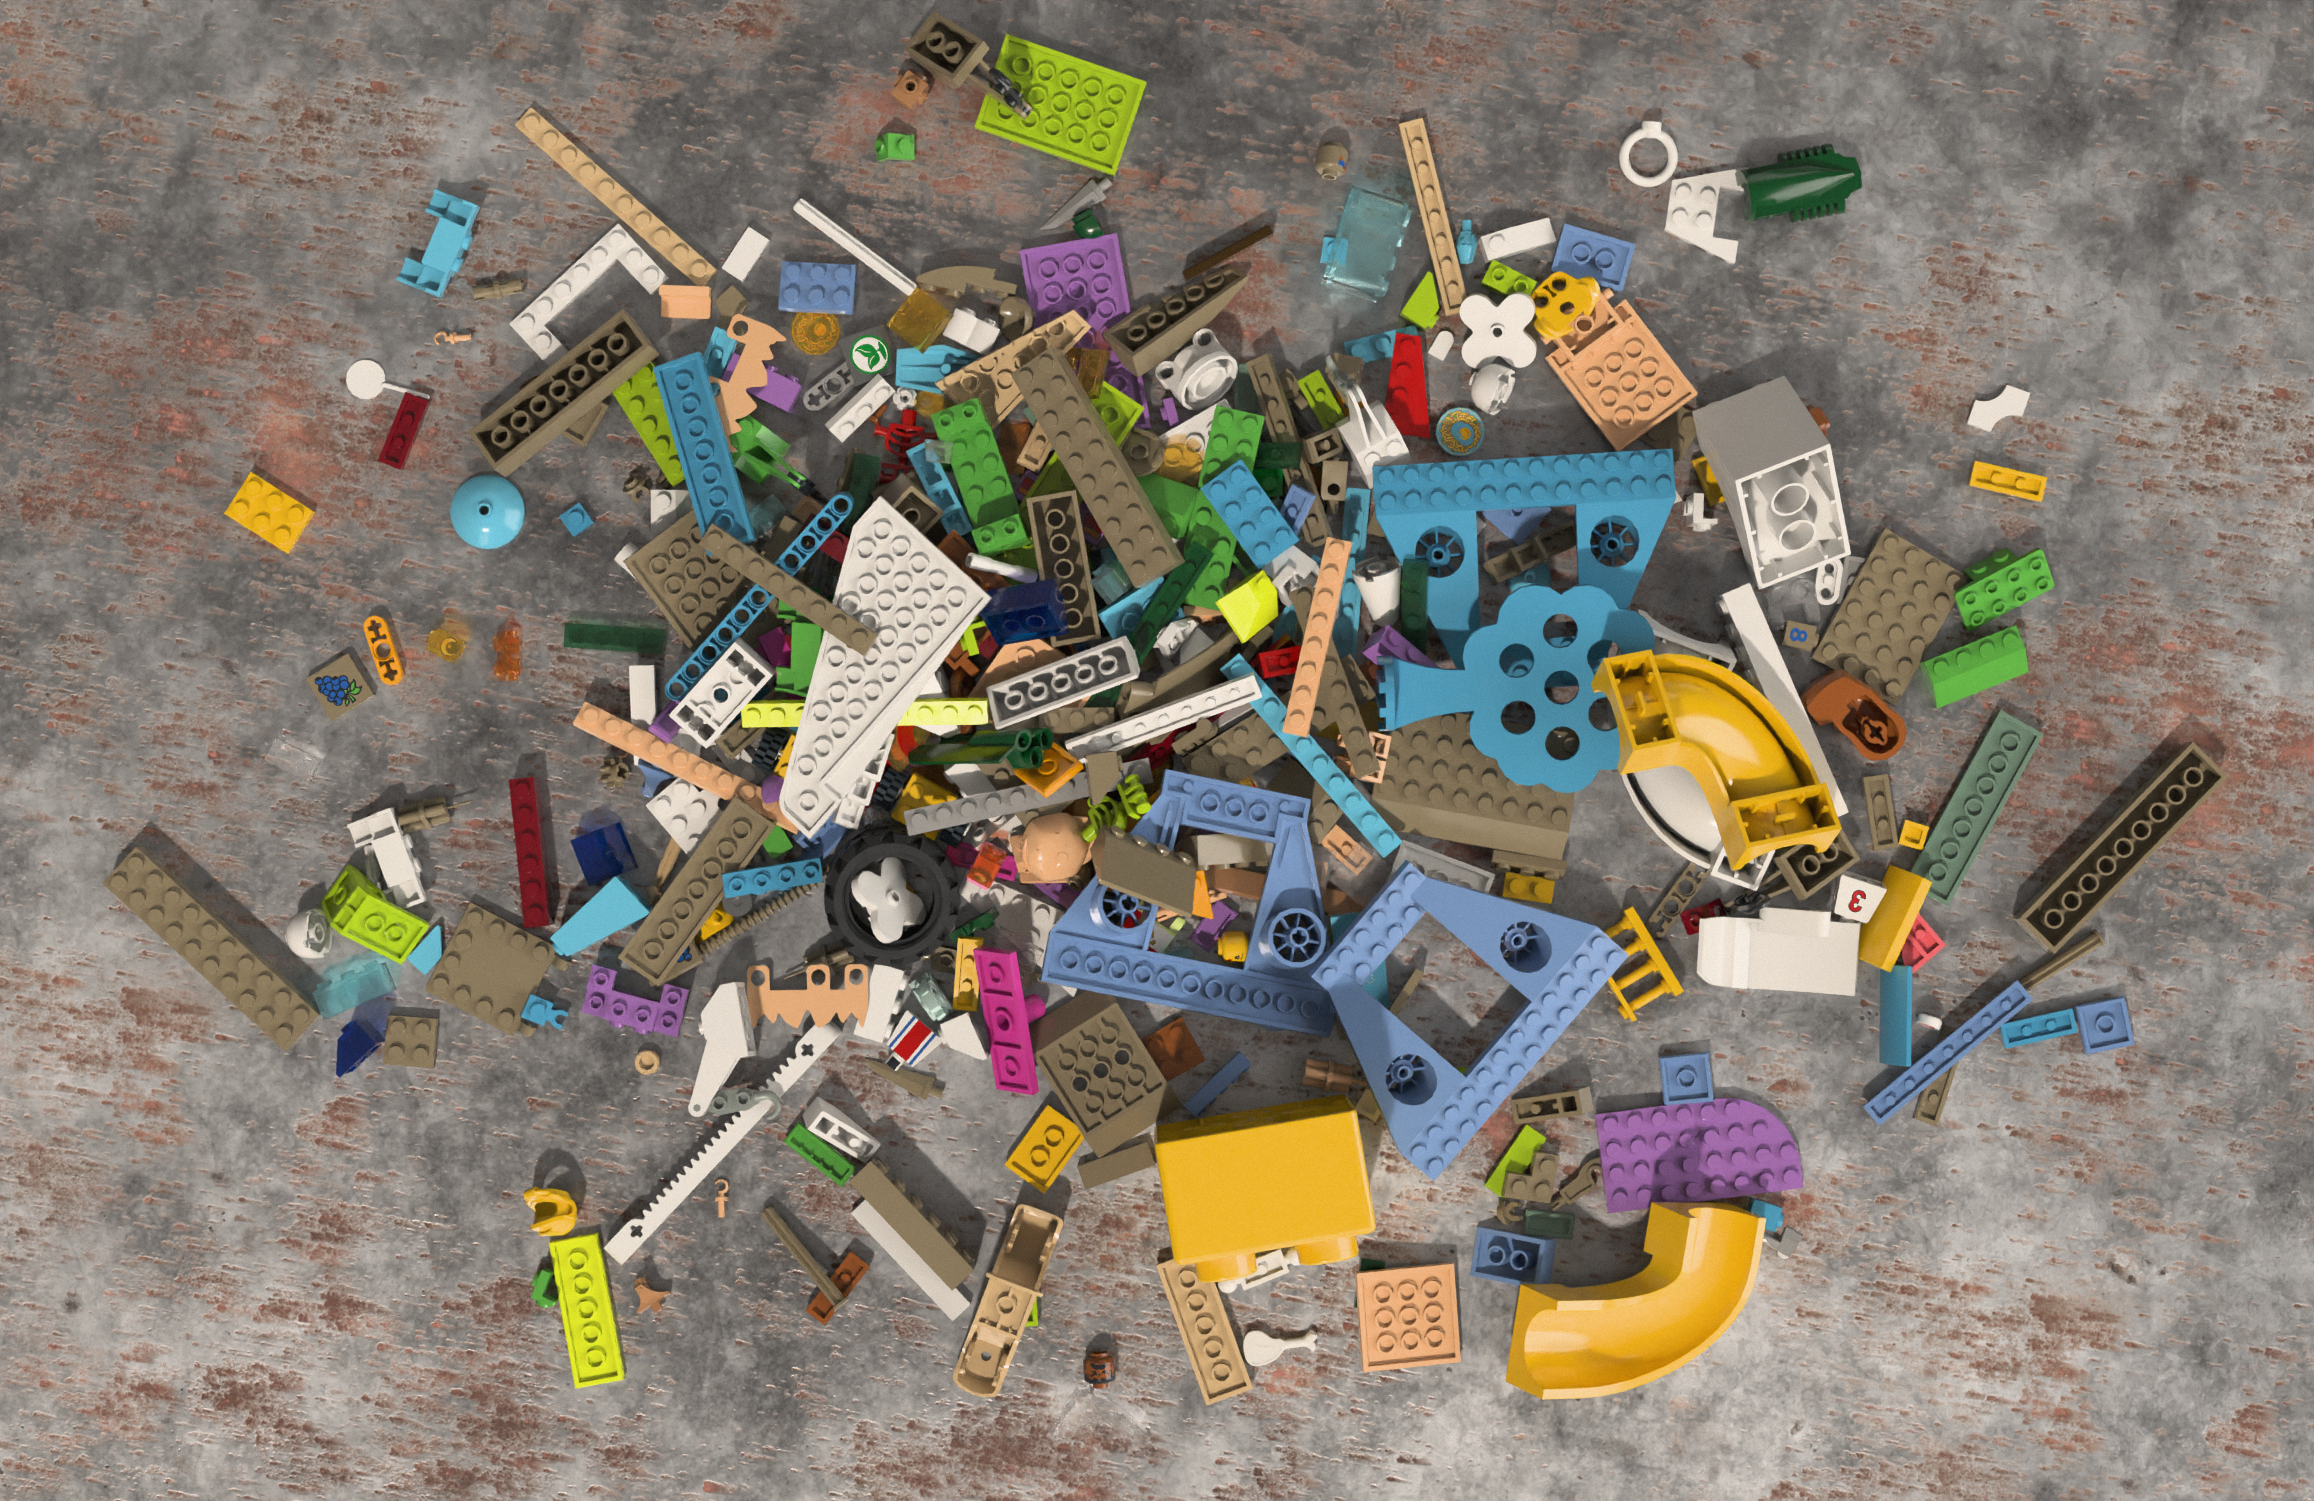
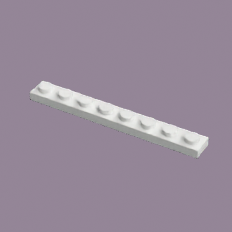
(1166, 717)

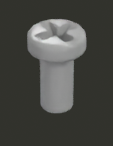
(1195, 922)

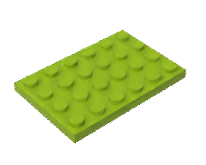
(1076, 105)

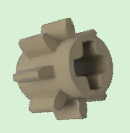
(613, 773)

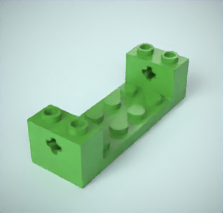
(982, 478)

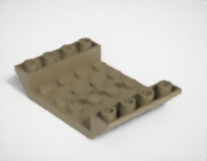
(1110, 1107)

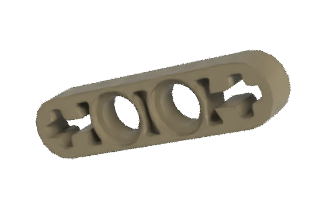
(1681, 899)

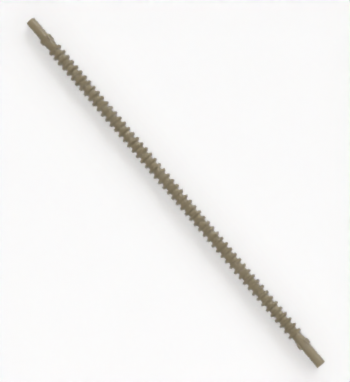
(758, 915)

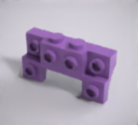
(632, 1009)

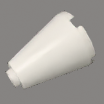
(1380, 588)

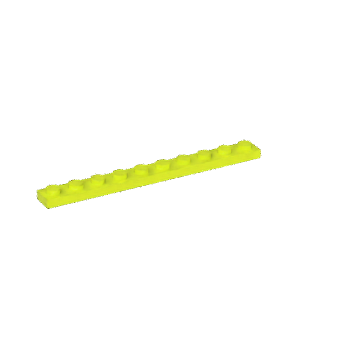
(922, 712)

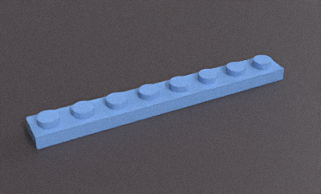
(1947, 1052)

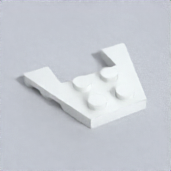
(1693, 211)

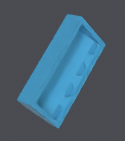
(1896, 1016)

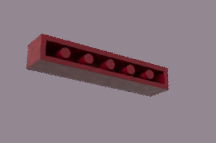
(531, 852)

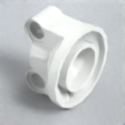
(1199, 372)

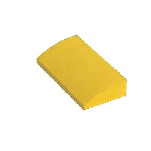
(1893, 918)

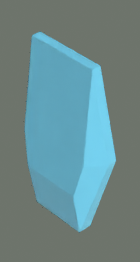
(922, 370)

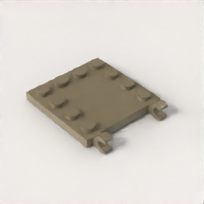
(493, 969)

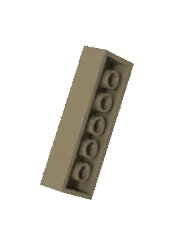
(1063, 557)
(913, 1222)

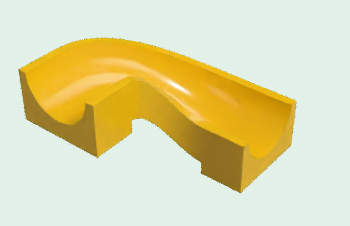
(1729, 740)
(1646, 1325)

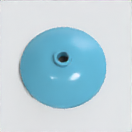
(504, 515)

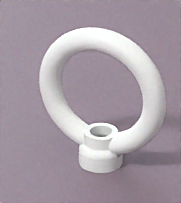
(1652, 131)

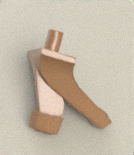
(648, 1297)

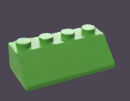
(1171, 501)
(1975, 666)

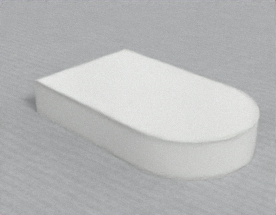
(1441, 345)

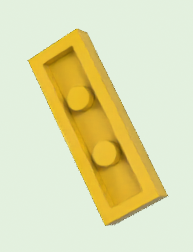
(2007, 481)
(966, 979)

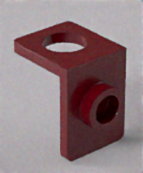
(1692, 917)

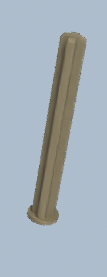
(2062, 961)
(804, 1257)

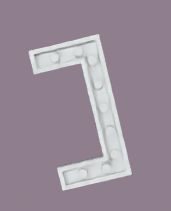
(612, 247)

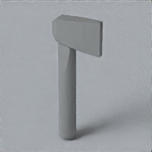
(1786, 1245)

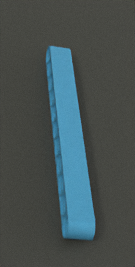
(752, 606)

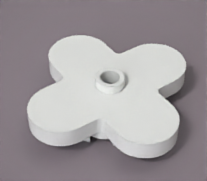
(1511, 317)
(888, 899)

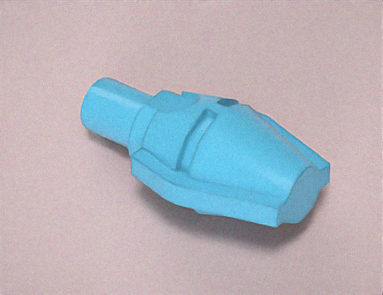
(1466, 244)

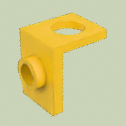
(717, 921)

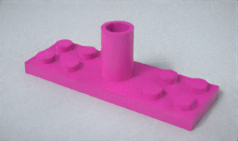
(1007, 1019)

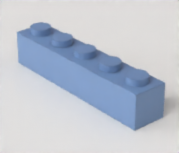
(1217, 1084)

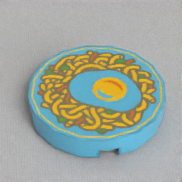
(1460, 432)

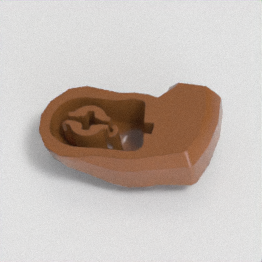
(1856, 713)

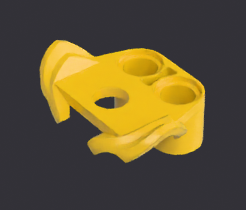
(1581, 293)

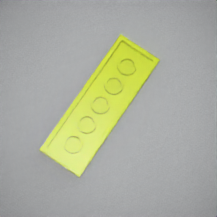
(586, 1310)

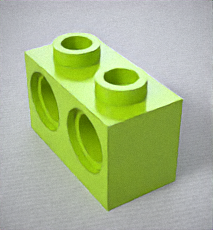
(1505, 280)

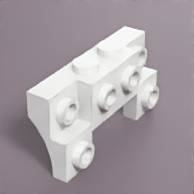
(394, 856)

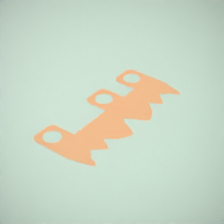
(749, 372)
(817, 998)

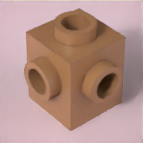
(907, 98)

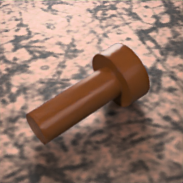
(874, 419)

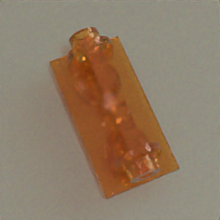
(505, 664)

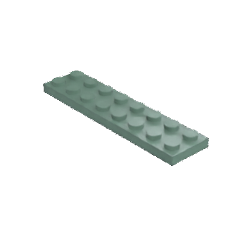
(1975, 805)

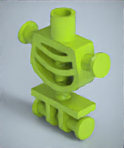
(1133, 803)

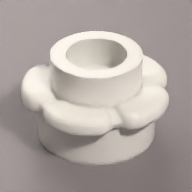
(904, 404)

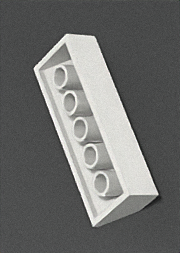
(1063, 682)

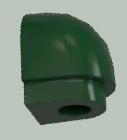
(1088, 225)

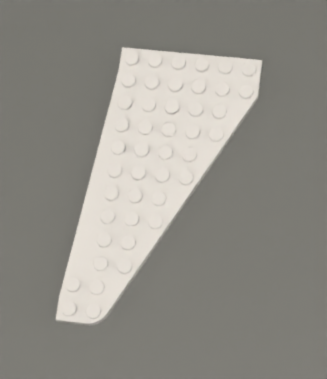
(920, 610)

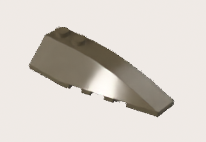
(1163, 328)

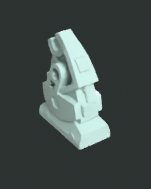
(932, 997)

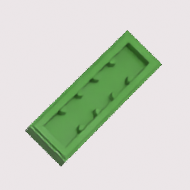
(820, 1154)

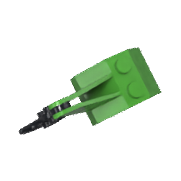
(761, 452)

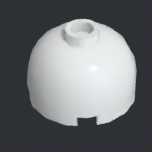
(1491, 386)
(309, 934)

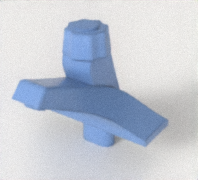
(653, 776)

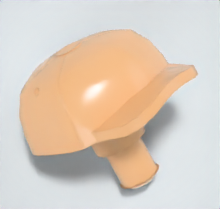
(1055, 846)

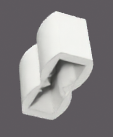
(972, 332)

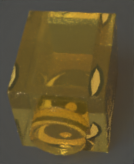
(446, 645)

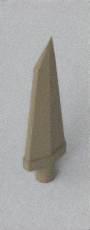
(913, 1082)

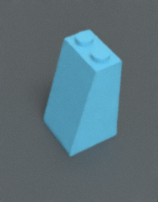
(607, 913)

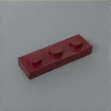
(403, 431)

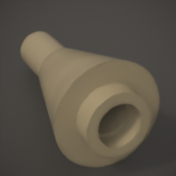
(1082, 878)

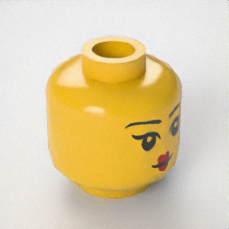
(1233, 946)

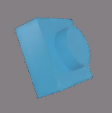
(576, 519)

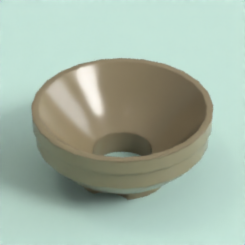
(1011, 317)

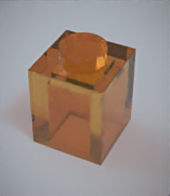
(987, 865)

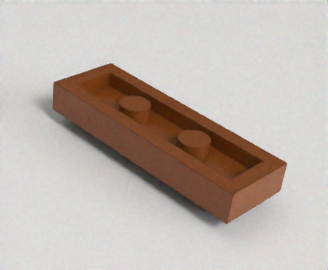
(845, 1279)

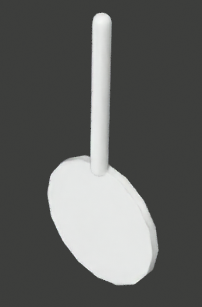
(368, 379)

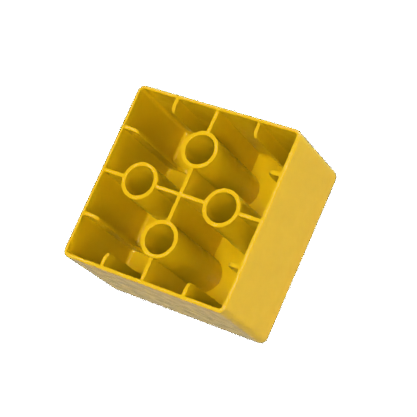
(1265, 1185)

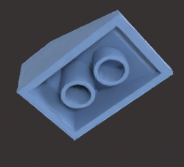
(1512, 1257)

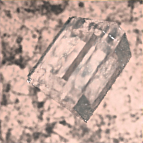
(939, 451)

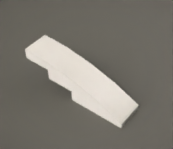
(643, 697)
(852, 806)

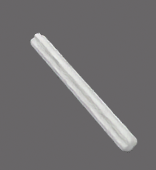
(855, 246)

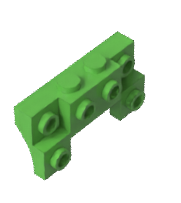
(804, 652)

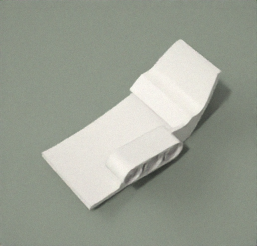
(1780, 951)

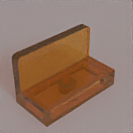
(1011, 444)

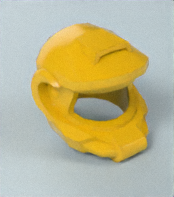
(553, 1211)

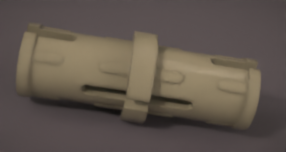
(498, 289)

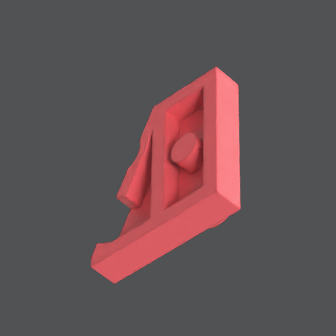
(1920, 944)

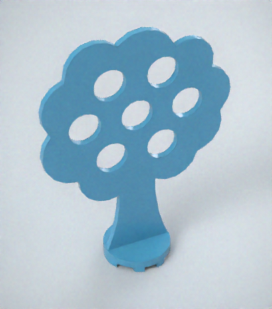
(1422, 691)

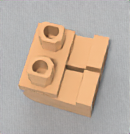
(1345, 765)

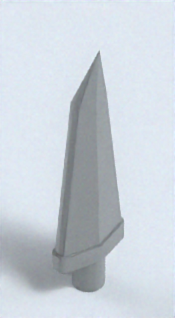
(1083, 200)

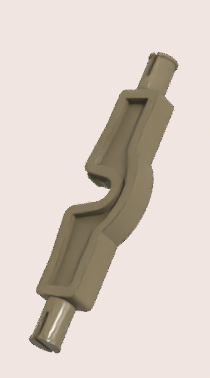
(1579, 1185)

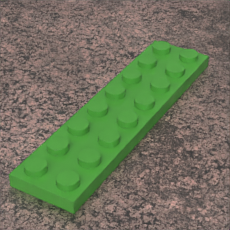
(1231, 438)

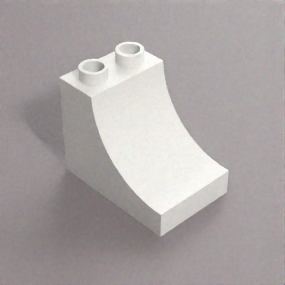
(1775, 480)

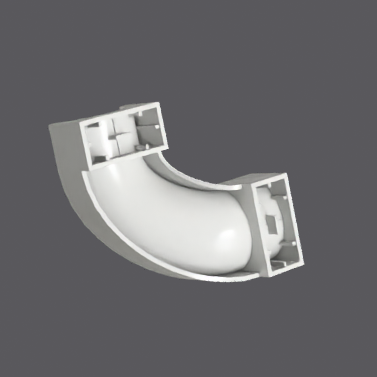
(1672, 796)

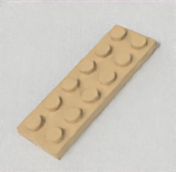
(1205, 1332)

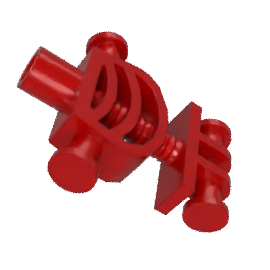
(907, 426)

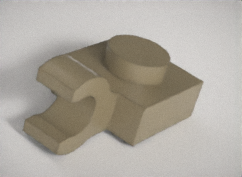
(1292, 389)

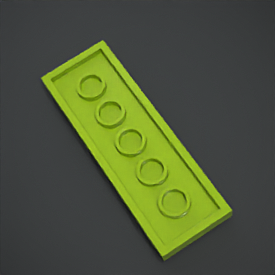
(646, 411)

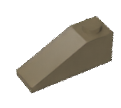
(1552, 1105)

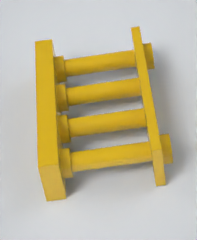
(1655, 963)

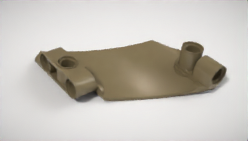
(1186, 679)

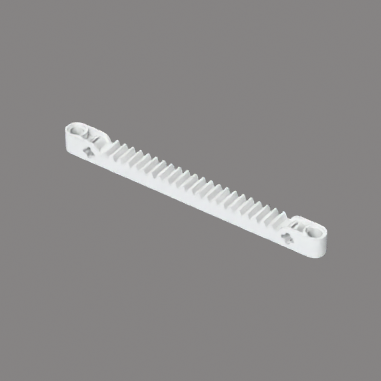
(627, 1242)

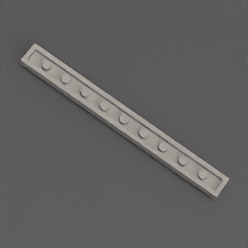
(1009, 801)

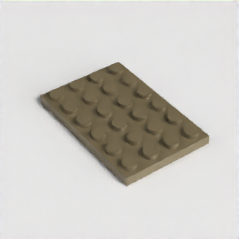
(697, 588)
(1889, 616)

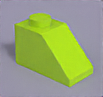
(1422, 305)

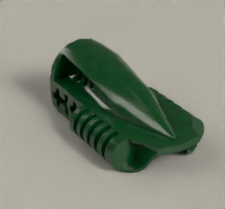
(1800, 185)

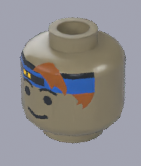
(1331, 160)

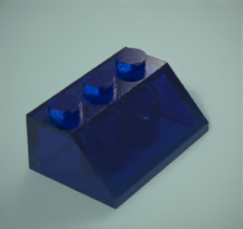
(1025, 612)

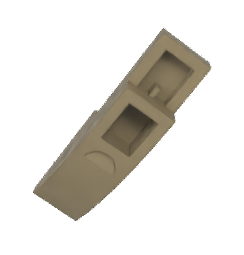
(956, 279)

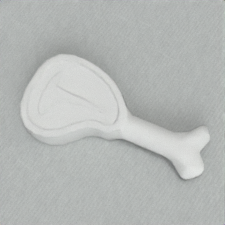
(1262, 1349)

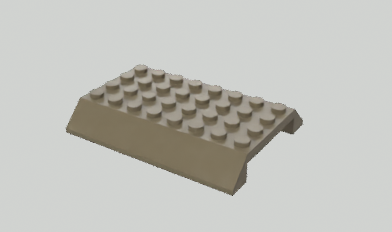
(1453, 792)

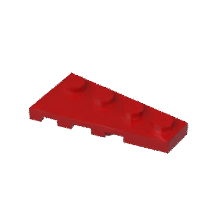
(1406, 387)

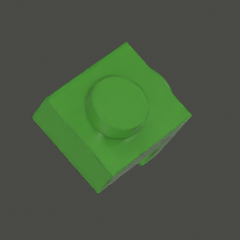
(895, 147)
(541, 1282)

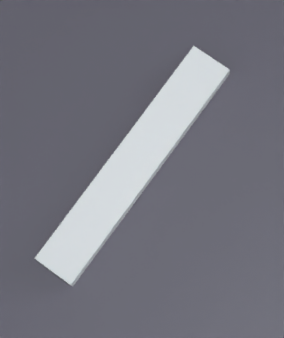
(950, 1301)

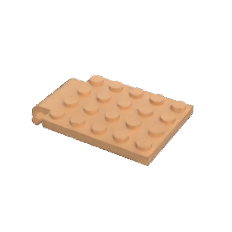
(1618, 372)

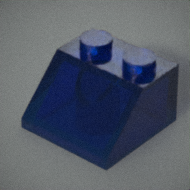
(604, 854)
(356, 1045)

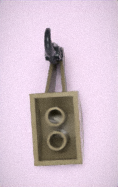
(951, 56)
(1803, 871)

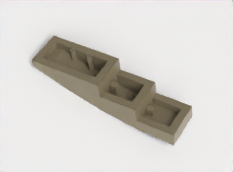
(1532, 553)

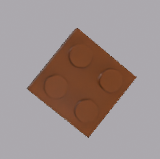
(1173, 1049)

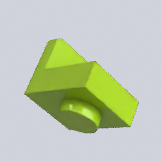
(968, 640)

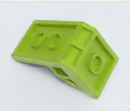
(364, 915)

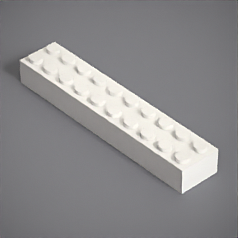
(1770, 676)

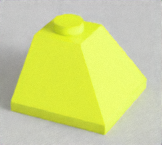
(1250, 605)

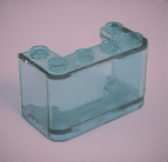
(1366, 244)

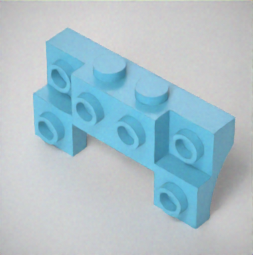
(445, 247)

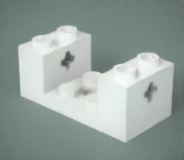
(741, 674)

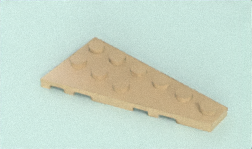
(990, 375)

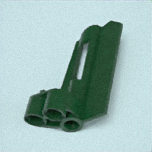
(1020, 747)

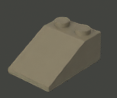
(1297, 781)

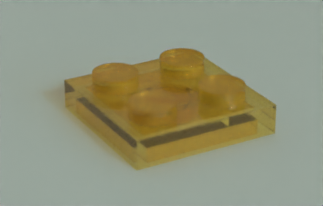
(919, 320)

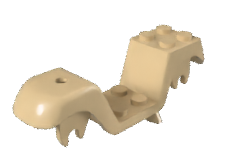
(1007, 1300)

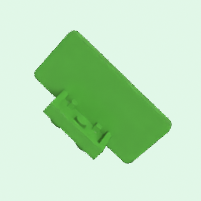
(2001, 585)

